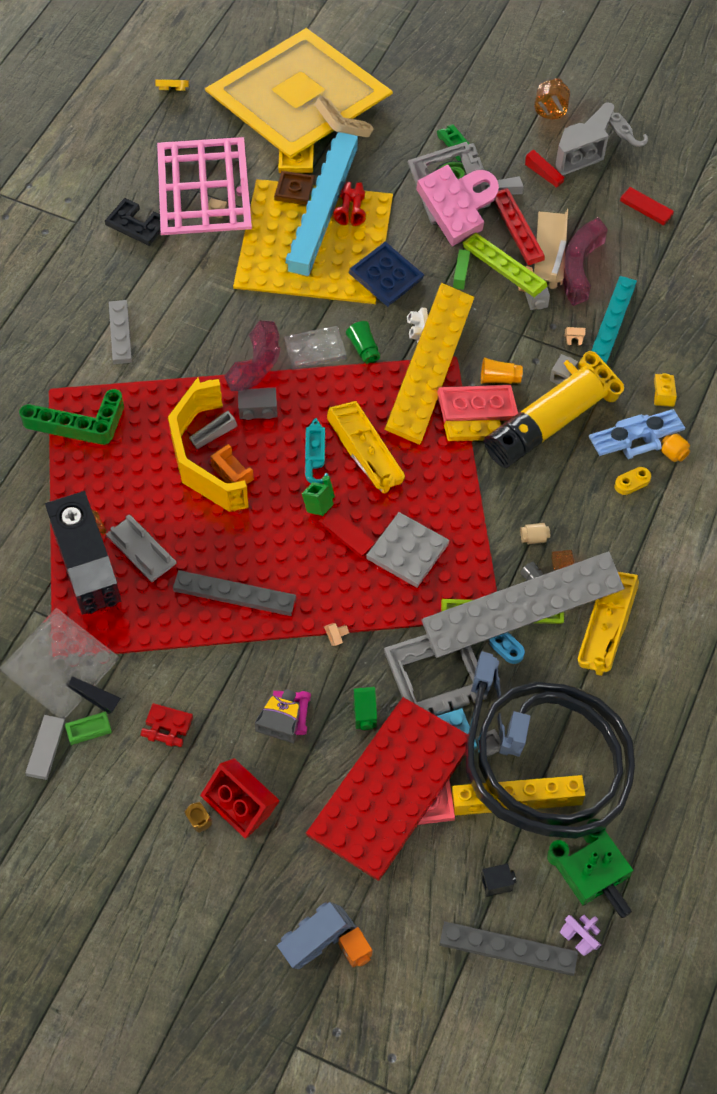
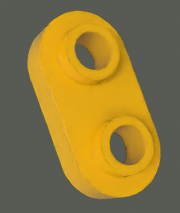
(178, 84)
(633, 479)

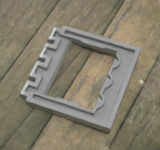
(466, 151)
(418, 649)

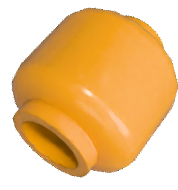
(675, 447)

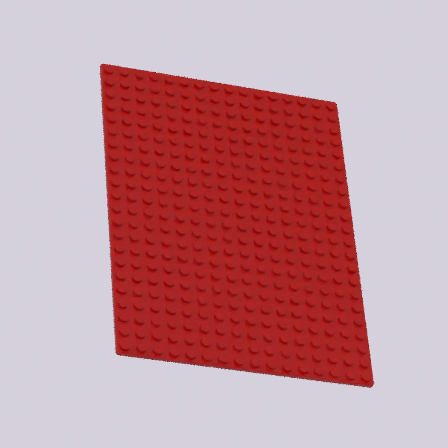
(274, 539)

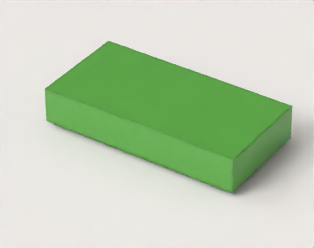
(88, 728)

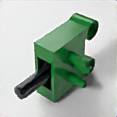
(594, 869)

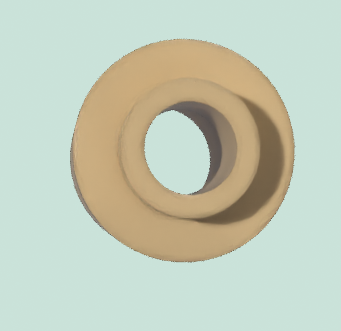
(534, 533)

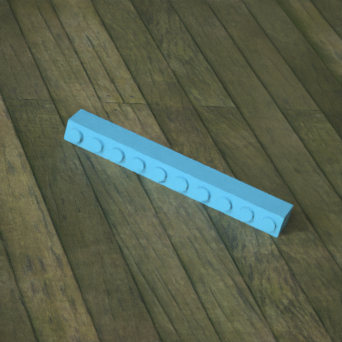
(322, 204)

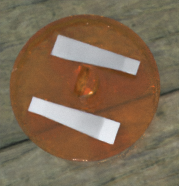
(552, 99)

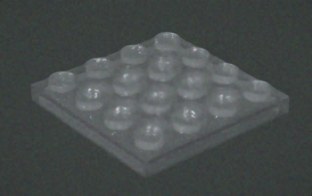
(52, 657)

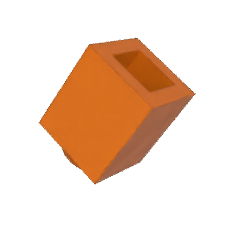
(355, 948)

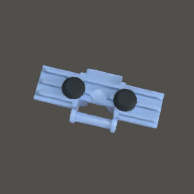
(635, 427)

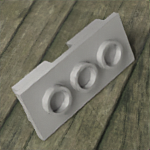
(141, 548)

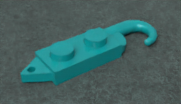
(314, 450)

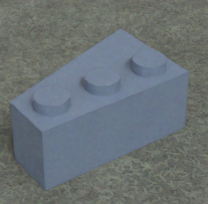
(315, 934)

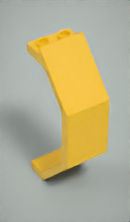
(201, 398)

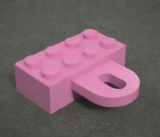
(455, 202)

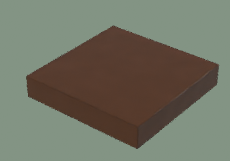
(294, 188)

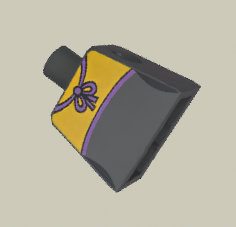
(279, 717)

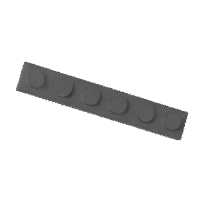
(234, 593)
(509, 948)

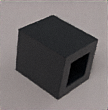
(498, 879)

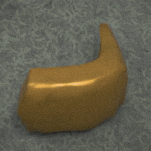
(198, 817)

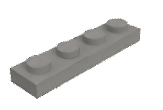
(120, 332)

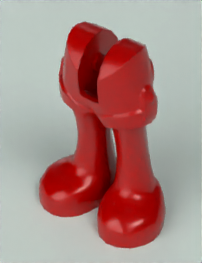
(350, 195)

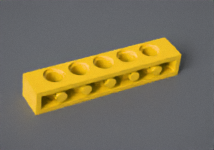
(532, 792)

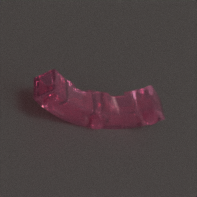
(583, 242)
(266, 352)

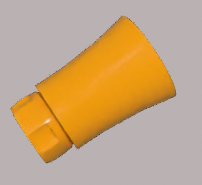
(500, 372)

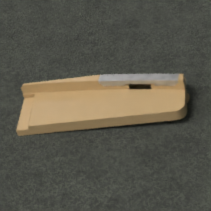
(552, 240)

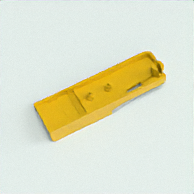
(365, 445)

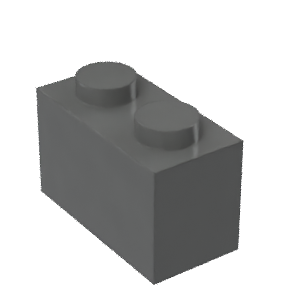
(257, 403)

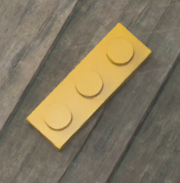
(470, 430)

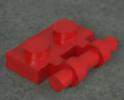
(167, 719)

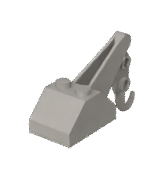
(587, 142)

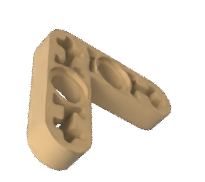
(341, 124)

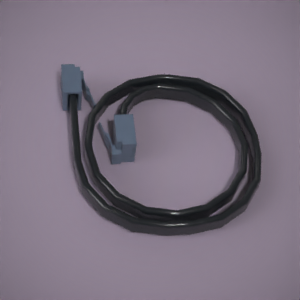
(567, 696)

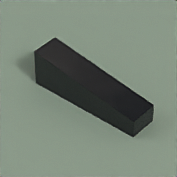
(95, 695)

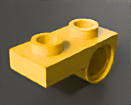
(664, 390)

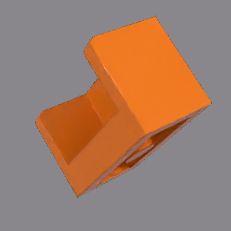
(229, 467)

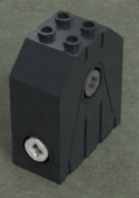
(83, 552)

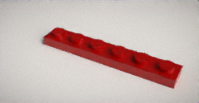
(518, 227)

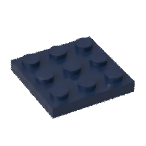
(386, 274)

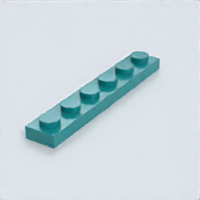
(614, 317)

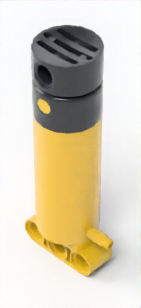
(554, 410)

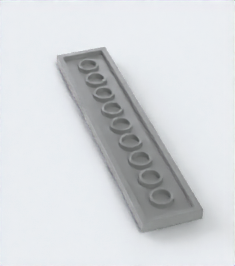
(522, 604)

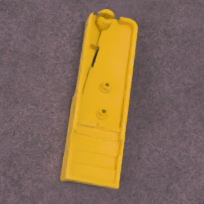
(607, 625)

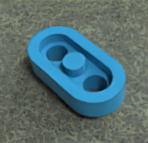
(508, 646)

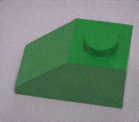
(365, 708)

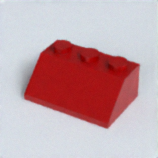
(239, 797)

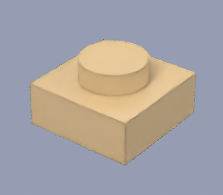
(217, 204)

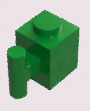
(319, 497)

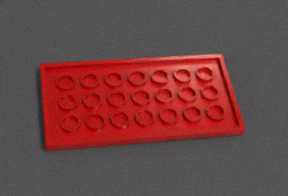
(390, 788)

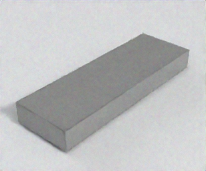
(45, 747)

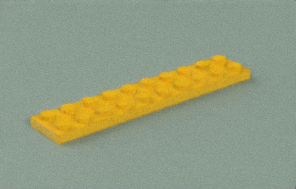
(429, 364)

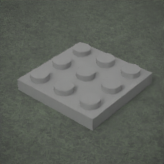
(407, 549)

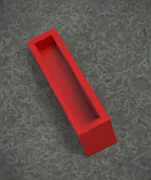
(543, 168)

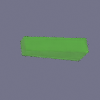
(461, 269)

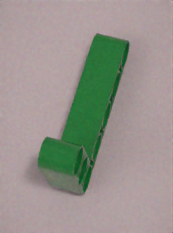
(37, 419)

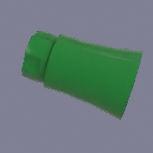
(363, 341)

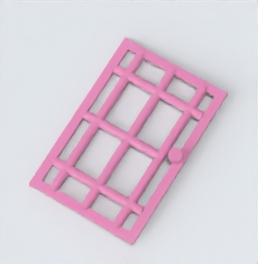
(205, 213)

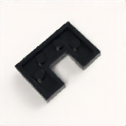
(123, 221)

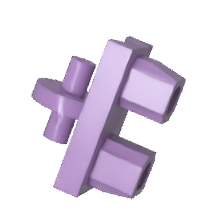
(588, 942)

